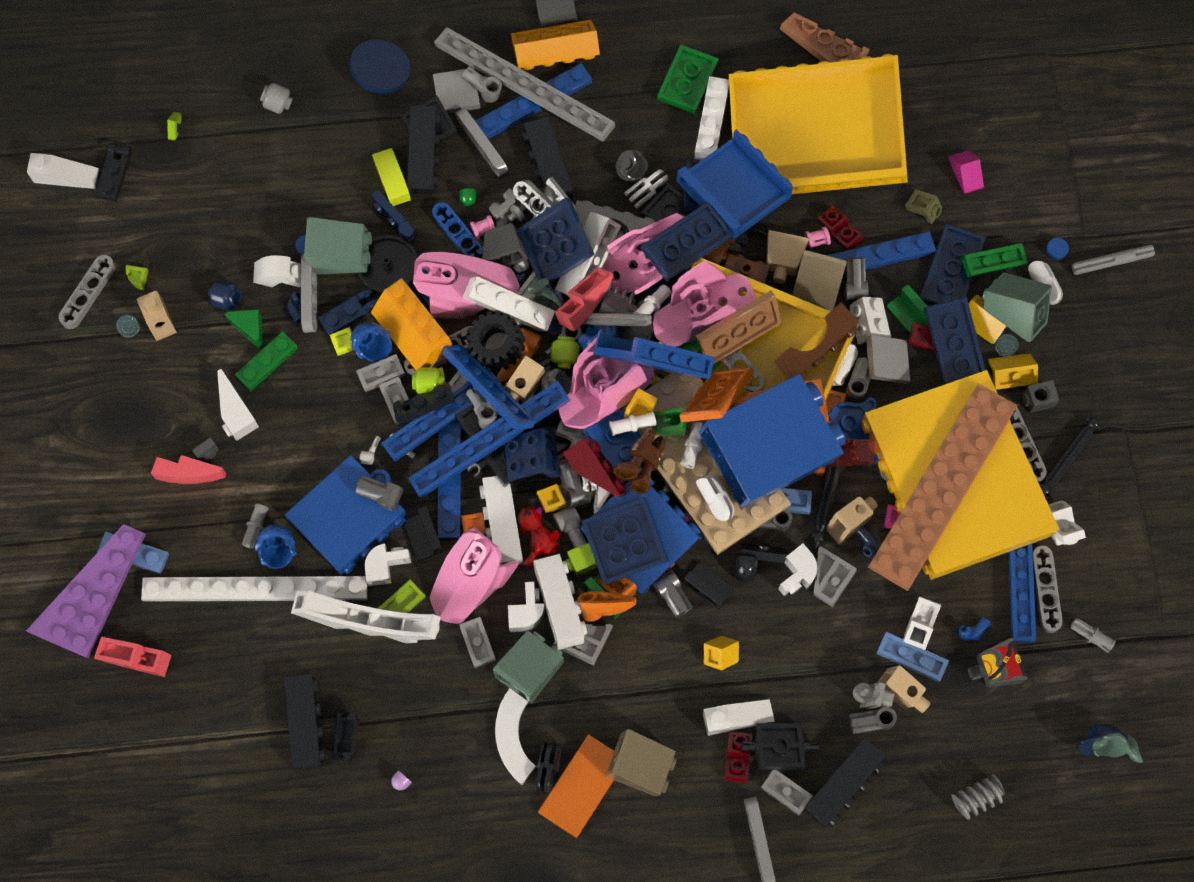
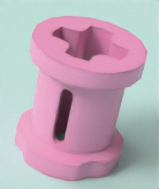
(481, 227)
(818, 238)

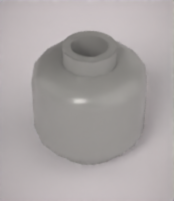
(276, 98)

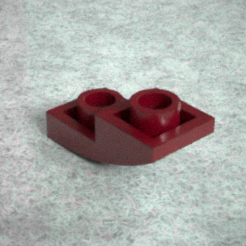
(839, 228)
(736, 760)

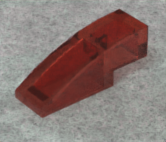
(856, 452)

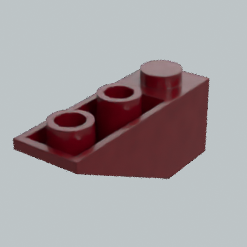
(589, 462)

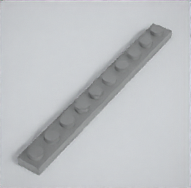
(525, 84)

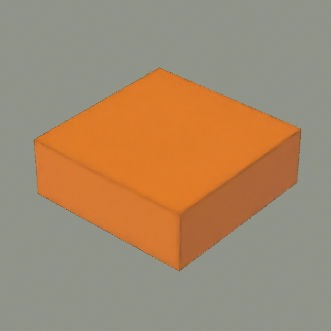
(474, 520)

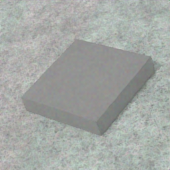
(456, 91)
(888, 359)

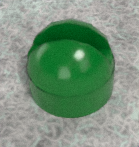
(467, 196)

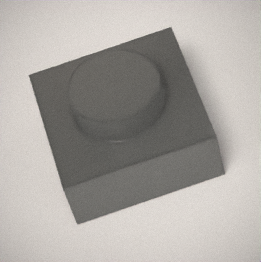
(206, 450)

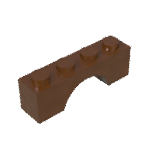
(839, 325)

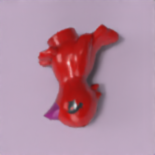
(541, 539)

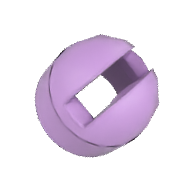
(400, 781)

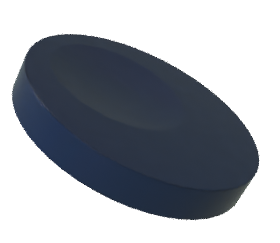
(379, 66)

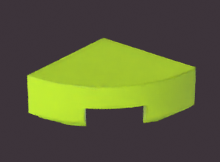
(172, 125)
(137, 276)

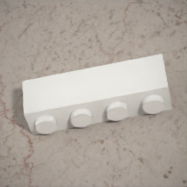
(711, 117)
(600, 233)
(500, 299)
(502, 519)
(559, 601)

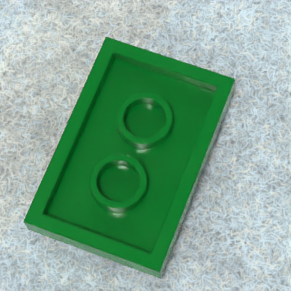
(687, 79)

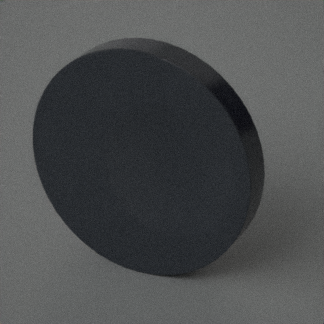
(389, 262)

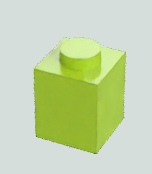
(581, 560)

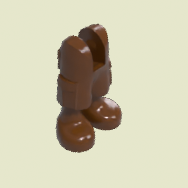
(644, 455)

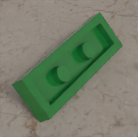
(994, 260)
(266, 361)

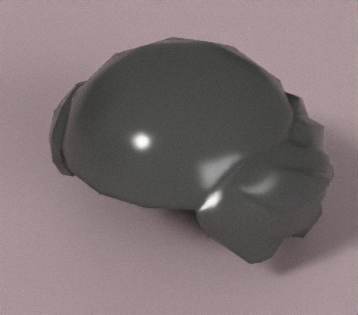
(631, 165)
(556, 375)

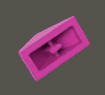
(967, 171)

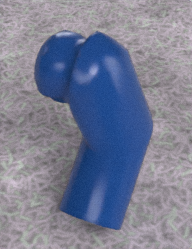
(974, 632)

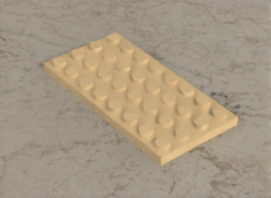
(677, 392)

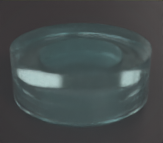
(127, 326)
(1007, 345)

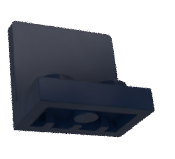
(531, 455)

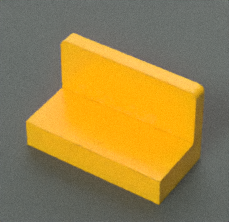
(984, 323)
(1014, 371)

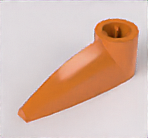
(531, 343)
(599, 604)

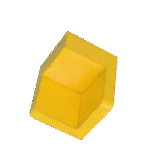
(641, 404)
(721, 652)

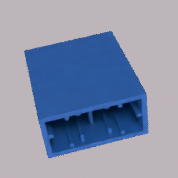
(772, 440)

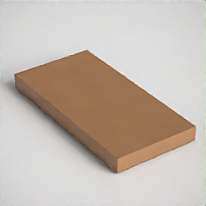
(740, 327)

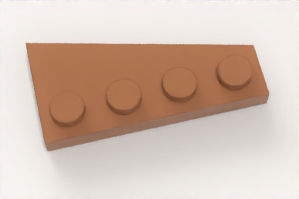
(821, 42)

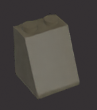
(819, 279)
(641, 763)

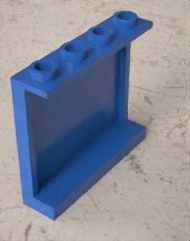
(736, 184)
(654, 356)
(343, 523)
(672, 528)

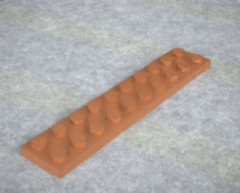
(942, 487)

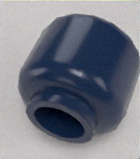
(224, 295)

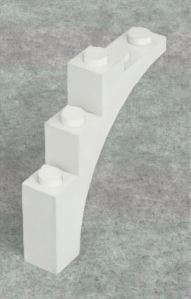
(366, 620)

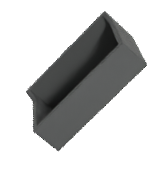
(556, 11)
(615, 304)

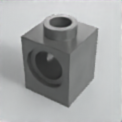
(1047, 390)

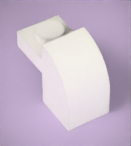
(276, 270)
(1069, 531)
(378, 563)
(804, 570)
(529, 615)
(921, 623)

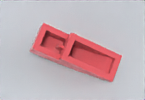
(584, 299)
(186, 471)
(133, 656)

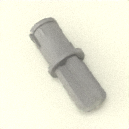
(254, 526)
(1093, 635)

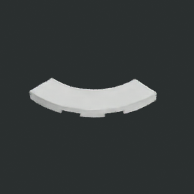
(508, 737)

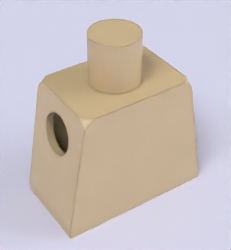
(784, 254)
(154, 312)
(528, 375)
(851, 518)
(901, 682)

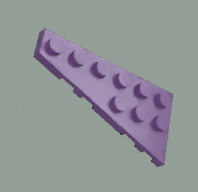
(83, 606)

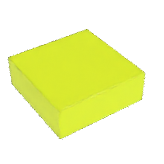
(342, 341)

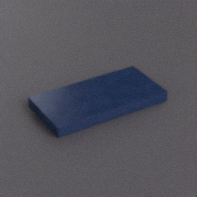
(687, 241)
(947, 274)
(954, 339)

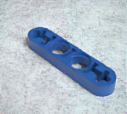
(459, 237)

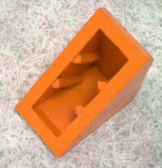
(622, 586)

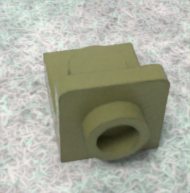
(925, 205)

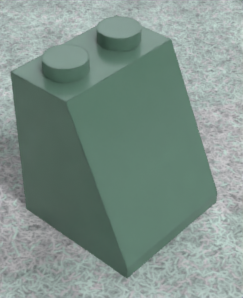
(337, 246)
(1019, 304)
(529, 666)

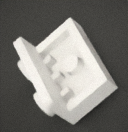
(872, 318)

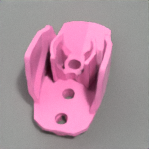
(629, 248)
(447, 292)
(697, 303)
(601, 388)
(466, 586)

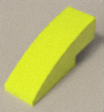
(391, 177)

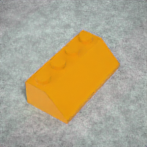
(555, 44)
(410, 325)

